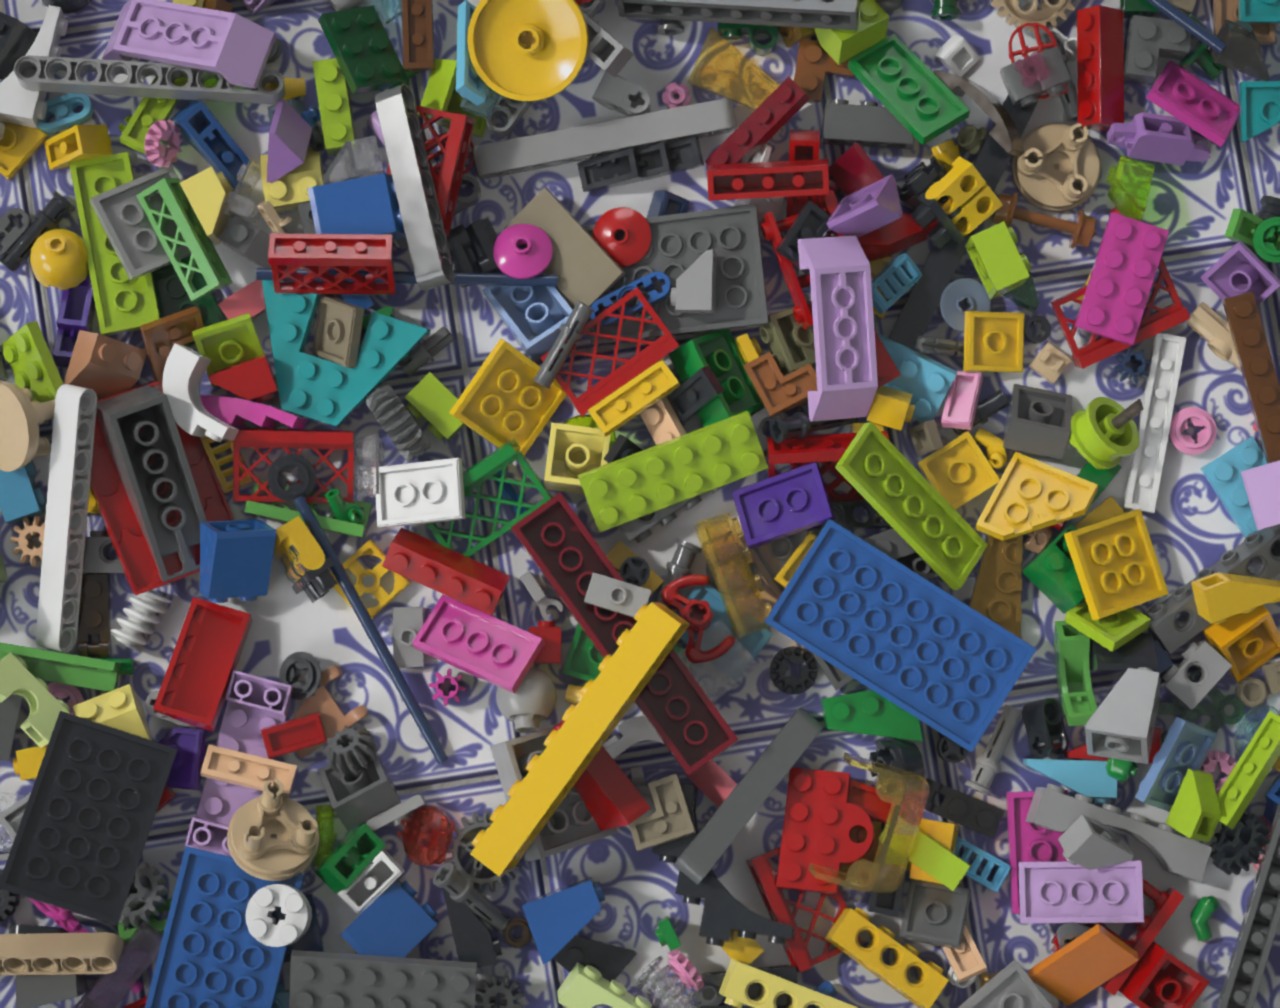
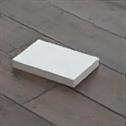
(420, 493)

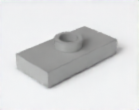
(616, 595)
(406, 625)
(396, 813)

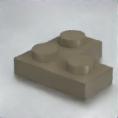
(671, 817)

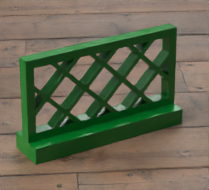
(475, 477)

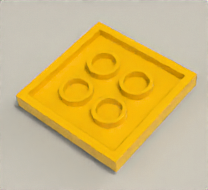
(505, 399)
(1116, 564)

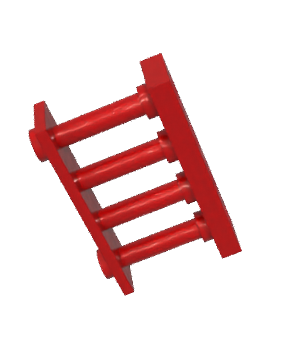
(771, 231)
(1166, 904)

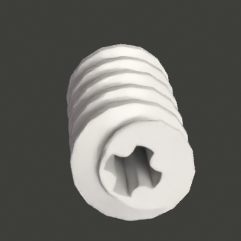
(139, 619)

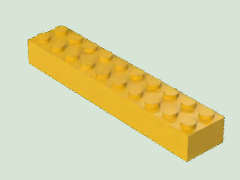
(579, 738)

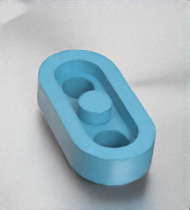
(63, 109)

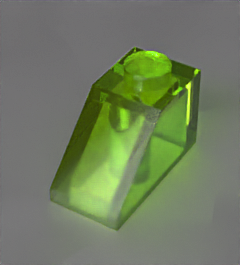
(1130, 186)

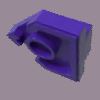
(188, 759)

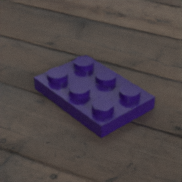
(783, 505)

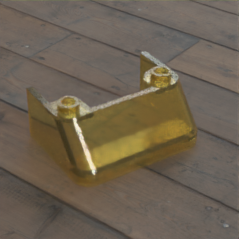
(908, 796)

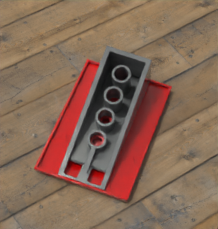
(152, 487)

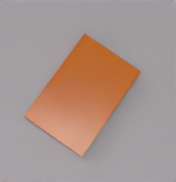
(1083, 965)

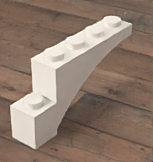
(27, 106)

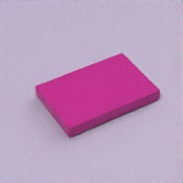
(1194, 103)

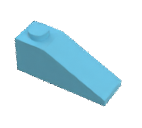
(1079, 776)

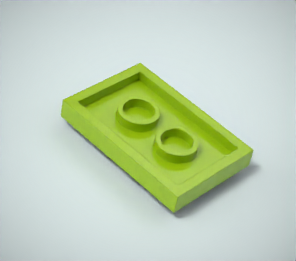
(32, 363)

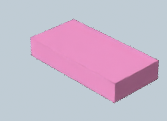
(962, 400)

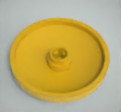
(528, 46)

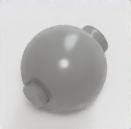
(530, 703)

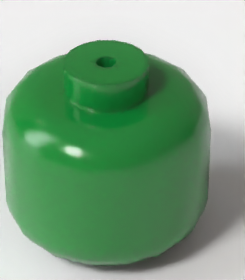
(1121, 769)

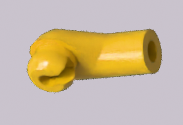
(994, 447)

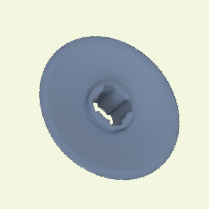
(973, 295)

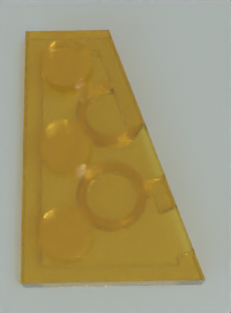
(729, 74)

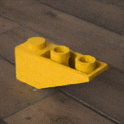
(1230, 594)

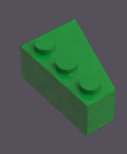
(869, 714)

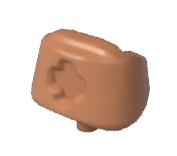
(1038, 540)

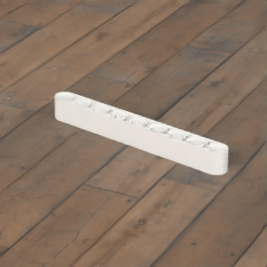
(66, 517)

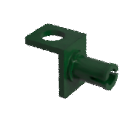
(1202, 56)

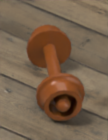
(1081, 230)

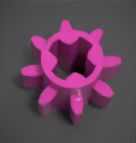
(441, 693)

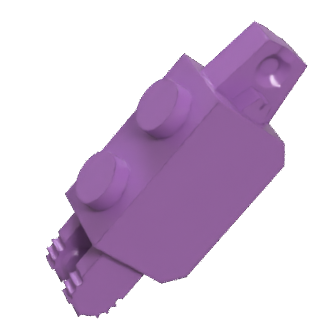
(1159, 139)

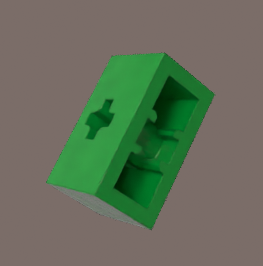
(349, 858)

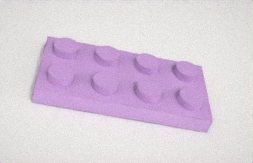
(1078, 895)

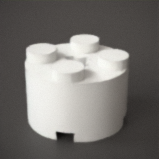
(264, 926)

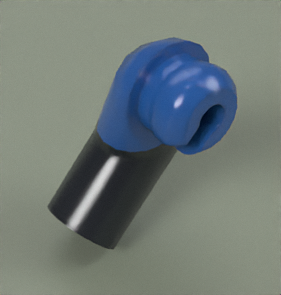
(311, 116)

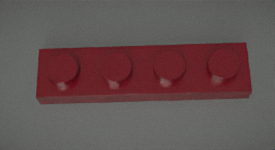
(760, 125)

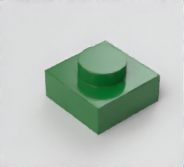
(667, 934)

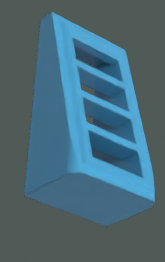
(894, 281)
(998, 877)

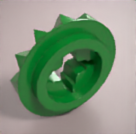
(1263, 235)

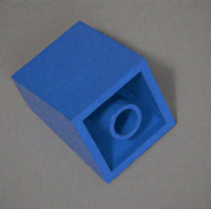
(357, 207)
(235, 559)
(562, 914)
(392, 923)

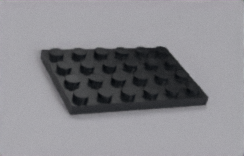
(87, 818)

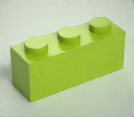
(334, 105)

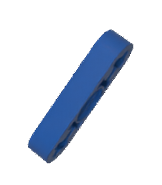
(647, 282)

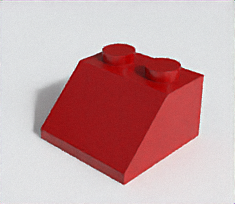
(1163, 981)

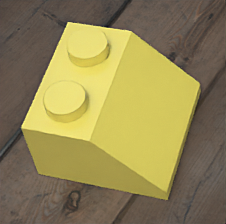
(292, 188)
(207, 197)
(571, 453)
(118, 710)

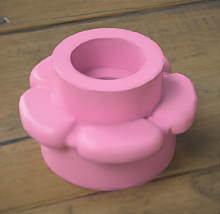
(672, 89)

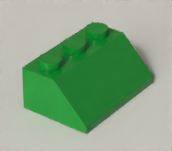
(726, 362)

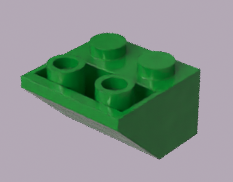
(1055, 573)

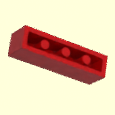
(1100, 67)
(768, 179)
(446, 571)

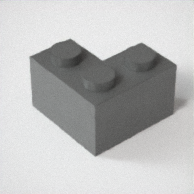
(1146, 41)

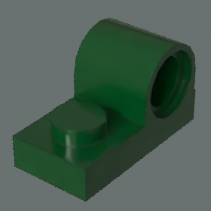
(734, 31)

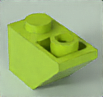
(1195, 807)

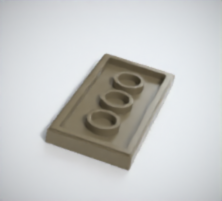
(578, 259)

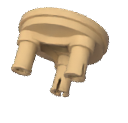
(1057, 167)
(20, 426)
(273, 836)

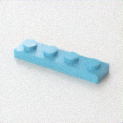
(468, 82)

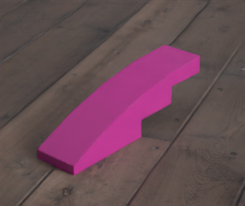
(236, 410)

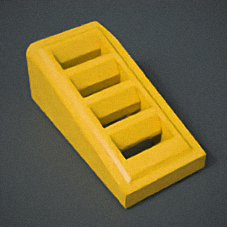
(217, 463)

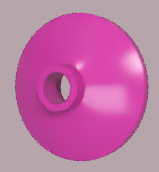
(525, 262)

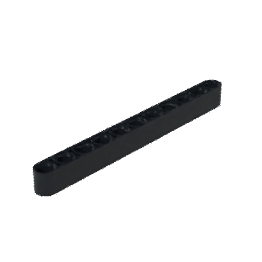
(943, 262)

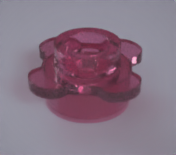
(1035, 61)

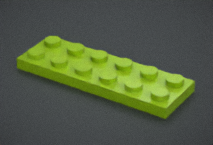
(118, 301)
(673, 471)
(911, 505)

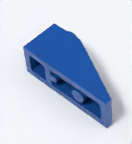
(210, 140)

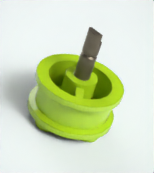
(1105, 432)

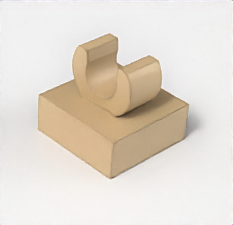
(1050, 363)

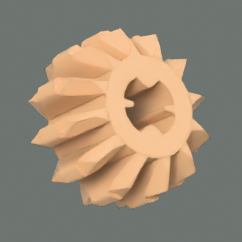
(25, 543)

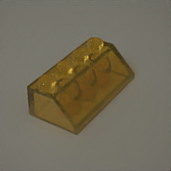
(733, 574)

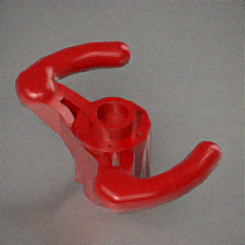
(699, 617)

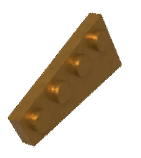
(1000, 583)

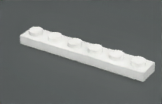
(1155, 422)

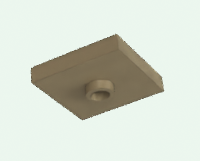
(338, 331)

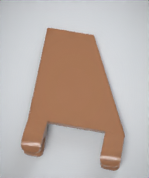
(330, 713)

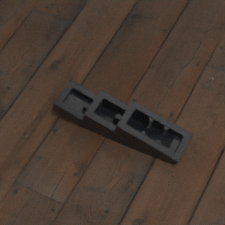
(640, 164)

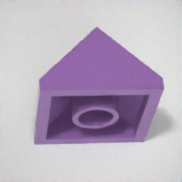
(287, 141)
(867, 209)
(1240, 273)

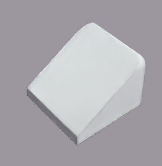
(957, 55)

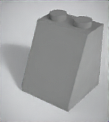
(1126, 718)

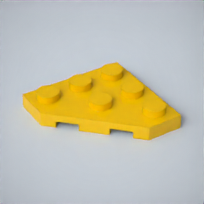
(1033, 498)

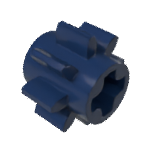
(1128, 372)

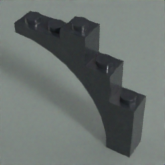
(721, 910)

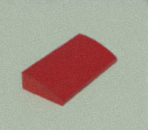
(203, 664)

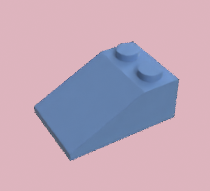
(531, 315)

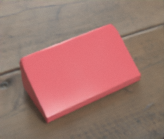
(713, 782)

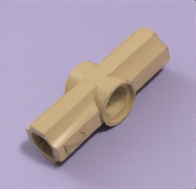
(1215, 332)

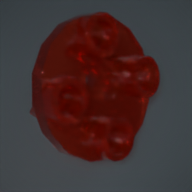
(427, 835)

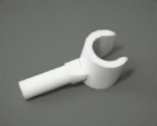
(1069, 44)

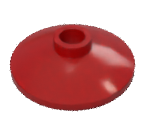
(636, 240)

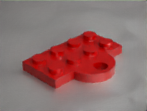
(819, 829)

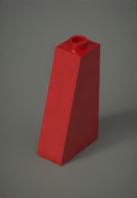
(609, 792)

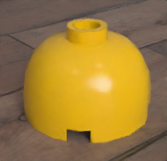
(59, 259)

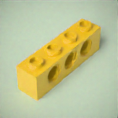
(845, 938)

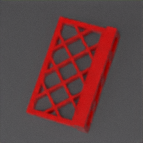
(453, 158)
(333, 252)
(1149, 326)
(631, 367)
(295, 439)
(815, 448)
(780, 912)

